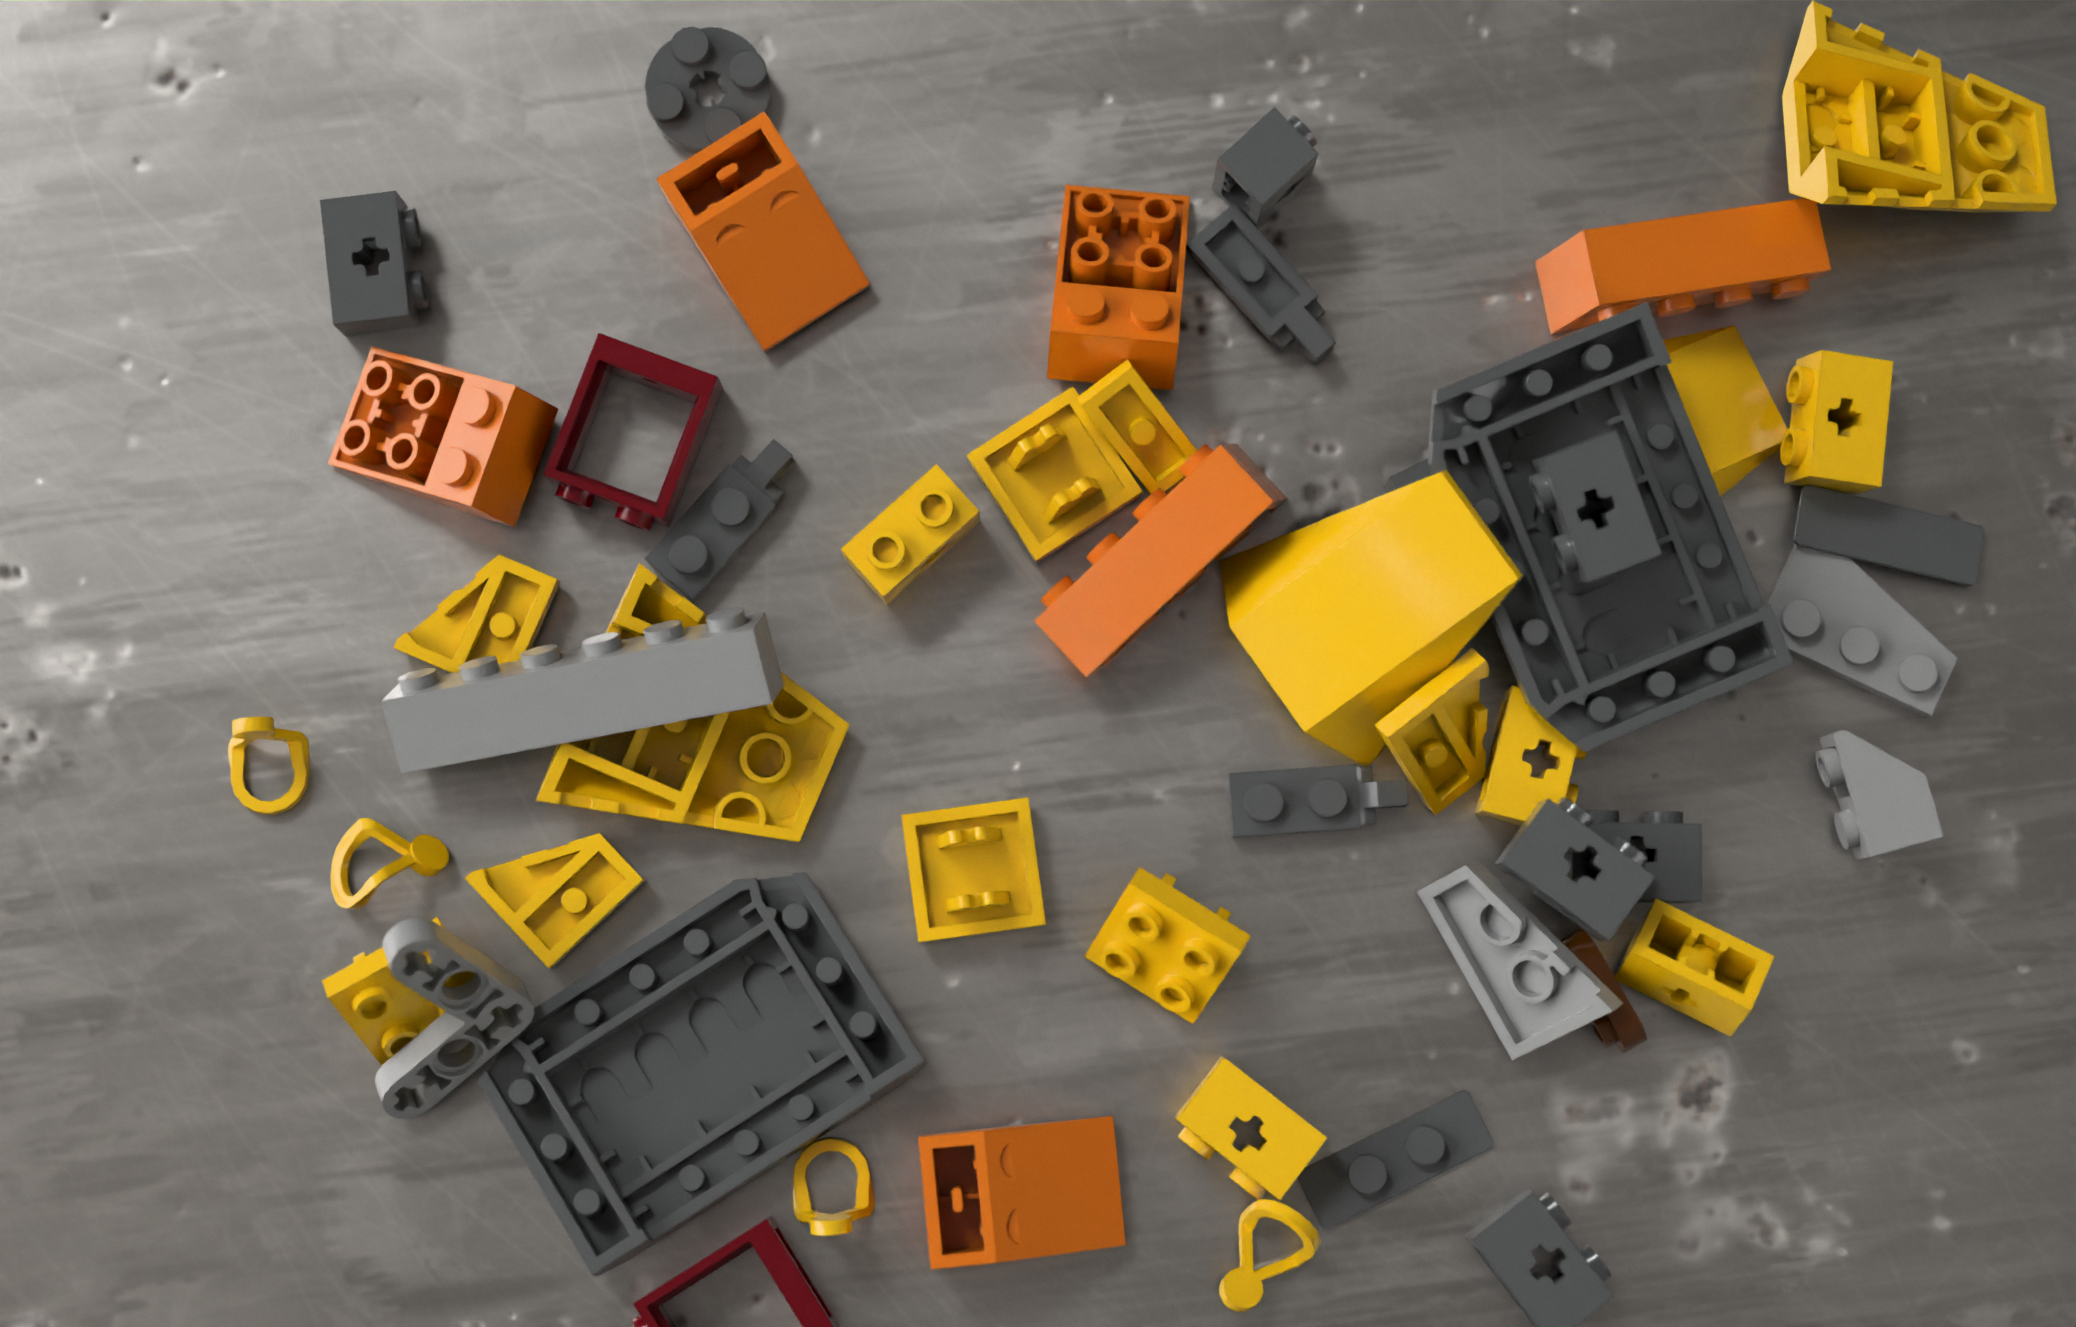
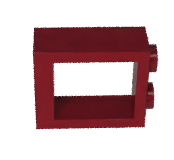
(653, 371)
(779, 1261)

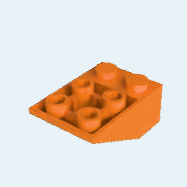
(763, 231)
(1118, 284)
(444, 435)
(1021, 1191)

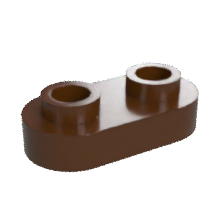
(1621, 1025)

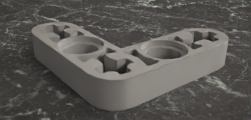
(484, 1011)

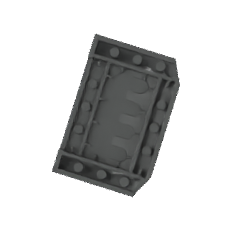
(1644, 638)
(696, 1064)

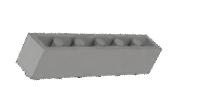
(582, 691)

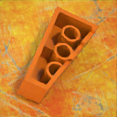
(1684, 263)
(1157, 556)

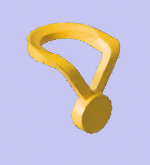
(247, 731)
(424, 855)
(839, 1223)
(1243, 1286)

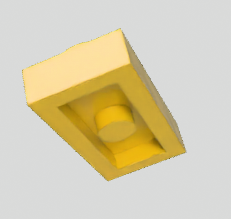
(1138, 427)

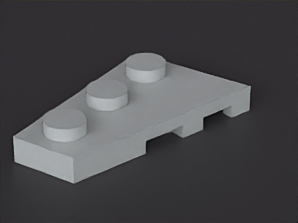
(1857, 631)
(1513, 961)

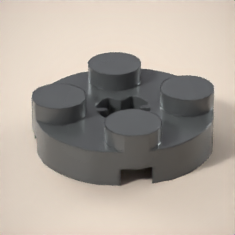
(692, 57)

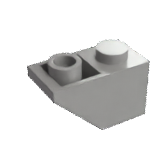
(1879, 797)

